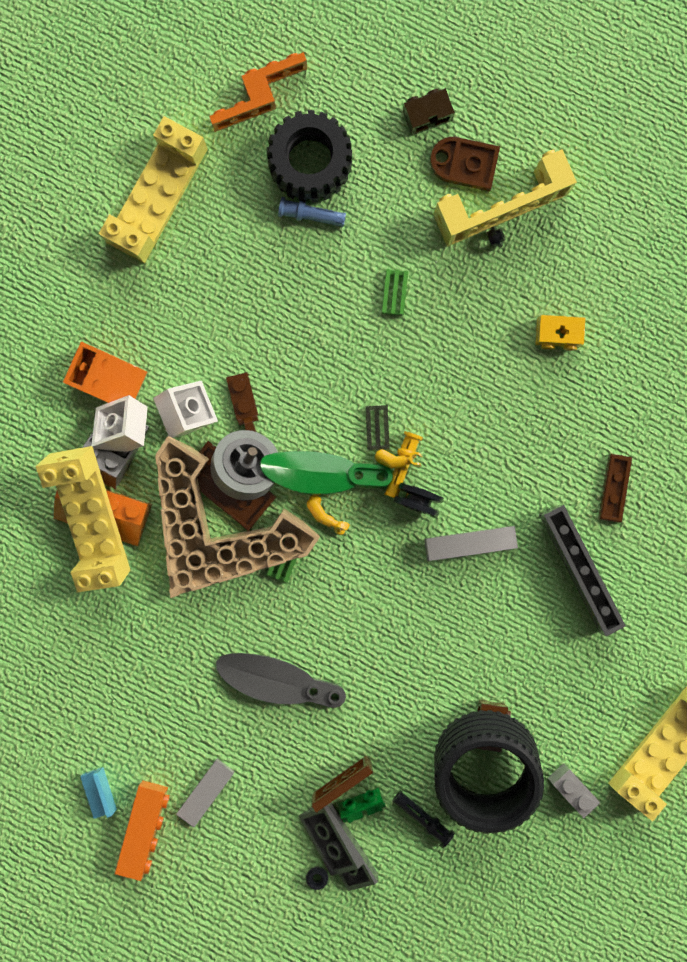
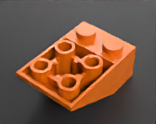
(103, 374)

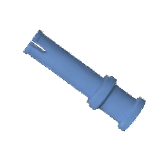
(302, 211)

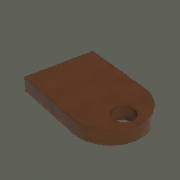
(468, 162)

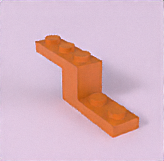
(258, 91)

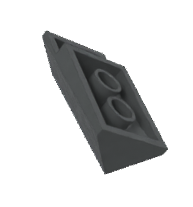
(339, 847)

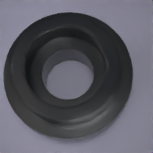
(496, 237)
(317, 884)

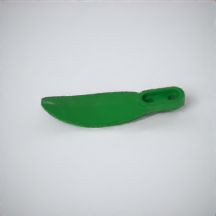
(321, 472)

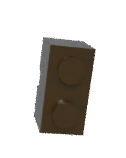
(428, 109)

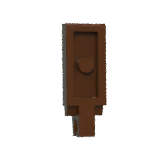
(243, 400)

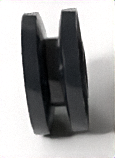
(418, 499)

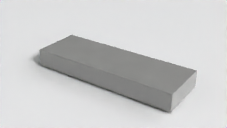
(205, 792)

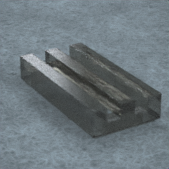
(377, 427)

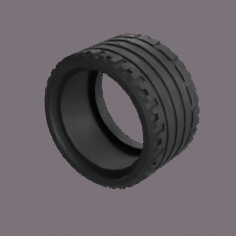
(488, 811)

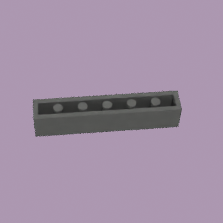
(582, 570)

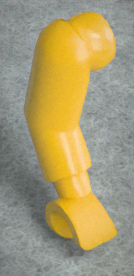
(392, 461)
(320, 516)

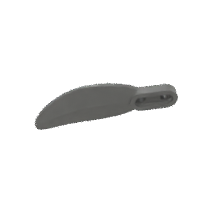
(276, 680)

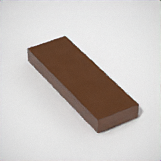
(615, 488)

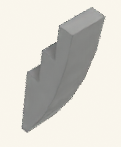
(470, 543)

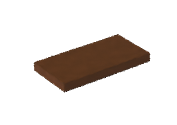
(242, 511)

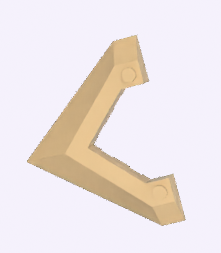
(193, 556)

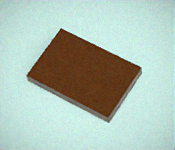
(341, 783)

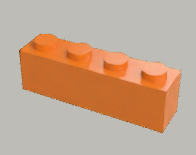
(141, 830)

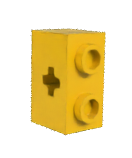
(571, 327)

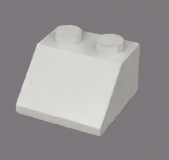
(185, 409)
(120, 425)

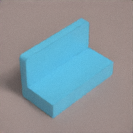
(98, 793)

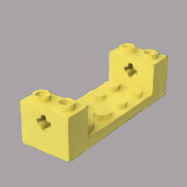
(554, 182)
(156, 191)
(89, 517)
(655, 761)

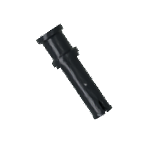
(433, 823)

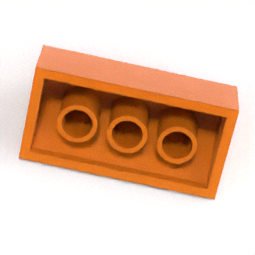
(128, 513)

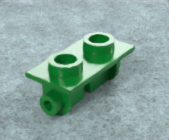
(352, 808)

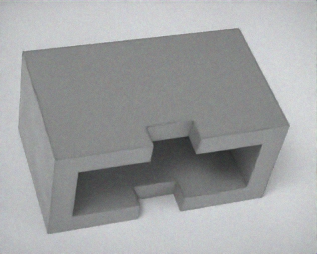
(573, 790)

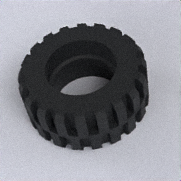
(305, 128)

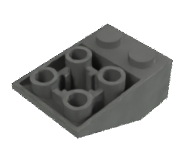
(113, 464)

